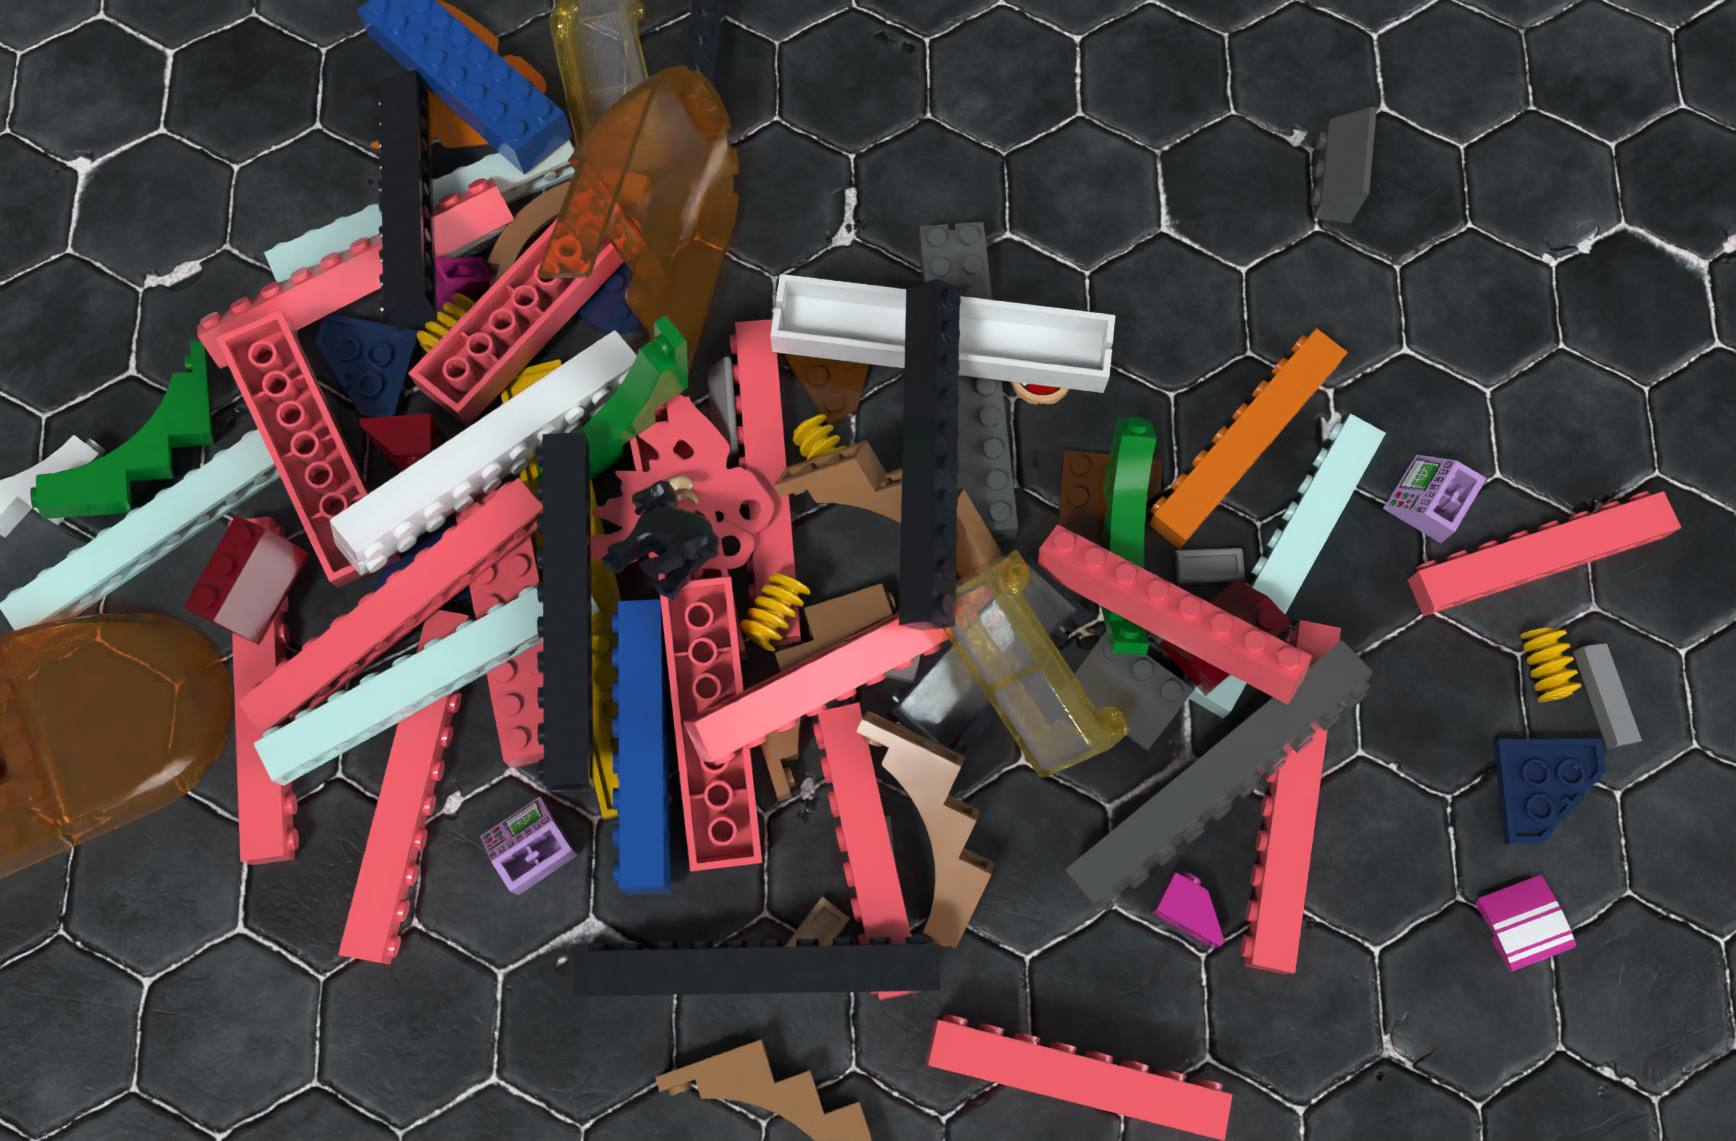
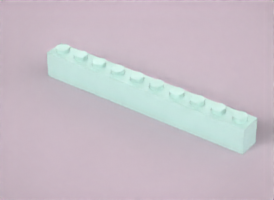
(339, 235)
(1305, 532)
(144, 535)
(403, 689)

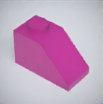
(460, 275)
(1189, 908)

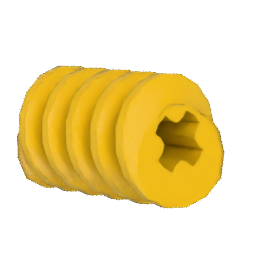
(444, 321)
(814, 437)
(772, 609)
(1550, 663)

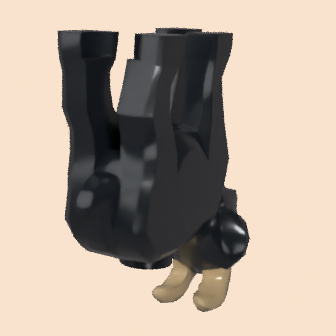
(676, 535)

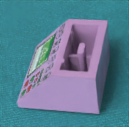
(1434, 495)
(527, 846)

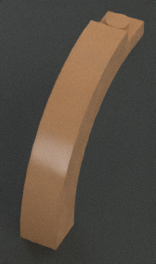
(526, 229)

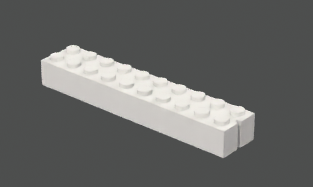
(994, 343)
(479, 456)

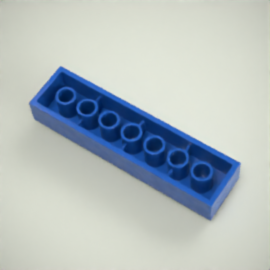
(469, 78)
(643, 750)

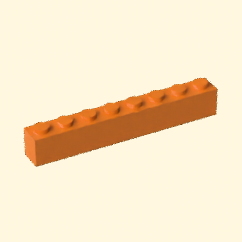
(1247, 438)

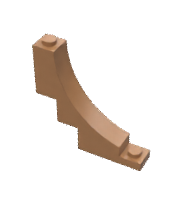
(859, 480)
(828, 625)
(927, 776)
(748, 1077)

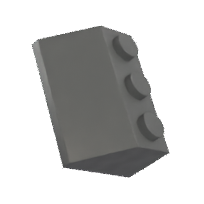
(1343, 166)
(1135, 686)

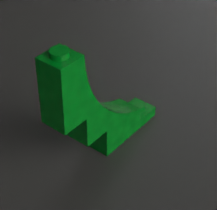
(653, 379)
(104, 484)
(1124, 520)

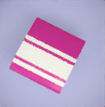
(1526, 923)

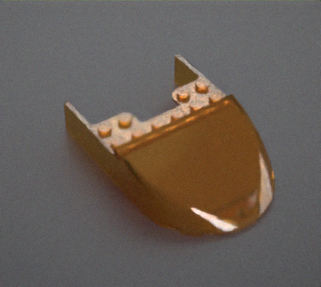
(663, 195)
(102, 726)

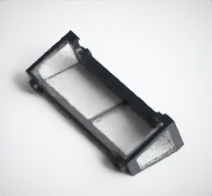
(948, 700)

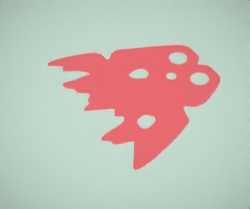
(713, 484)

